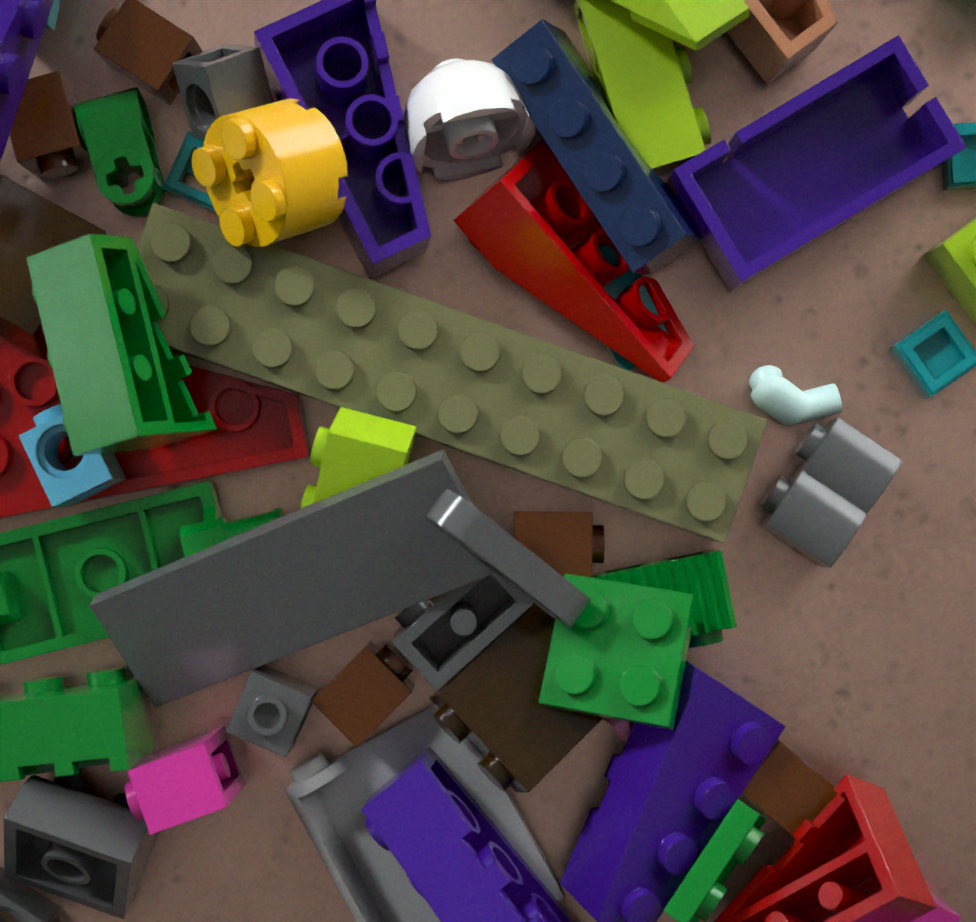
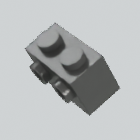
(456, 626)

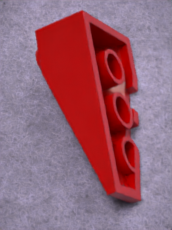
(548, 241)

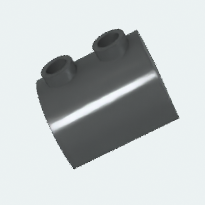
(76, 843)

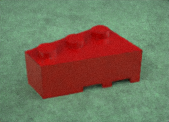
(840, 868)

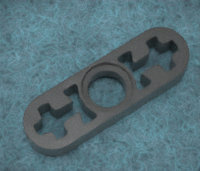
(507, 557)

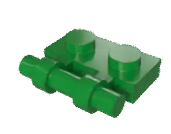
(728, 846)

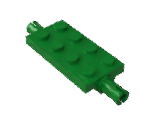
(62, 563)

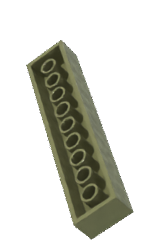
(450, 376)

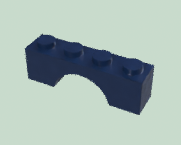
(597, 156)

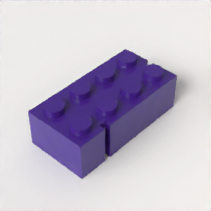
(814, 163)

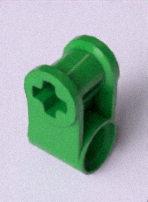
(122, 143)

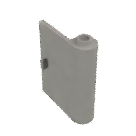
(330, 803)

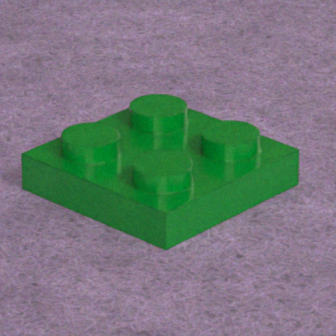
(621, 653)

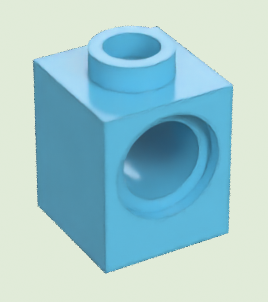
(62, 485)

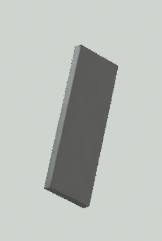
(289, 583)

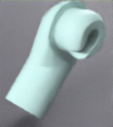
(787, 402)

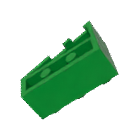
(108, 350)
(75, 725)

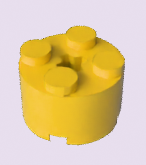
(271, 172)

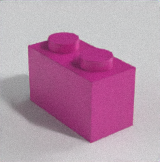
(184, 781)

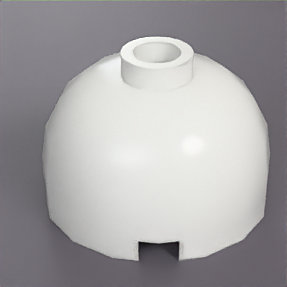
(465, 119)

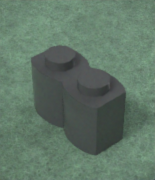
(829, 491)

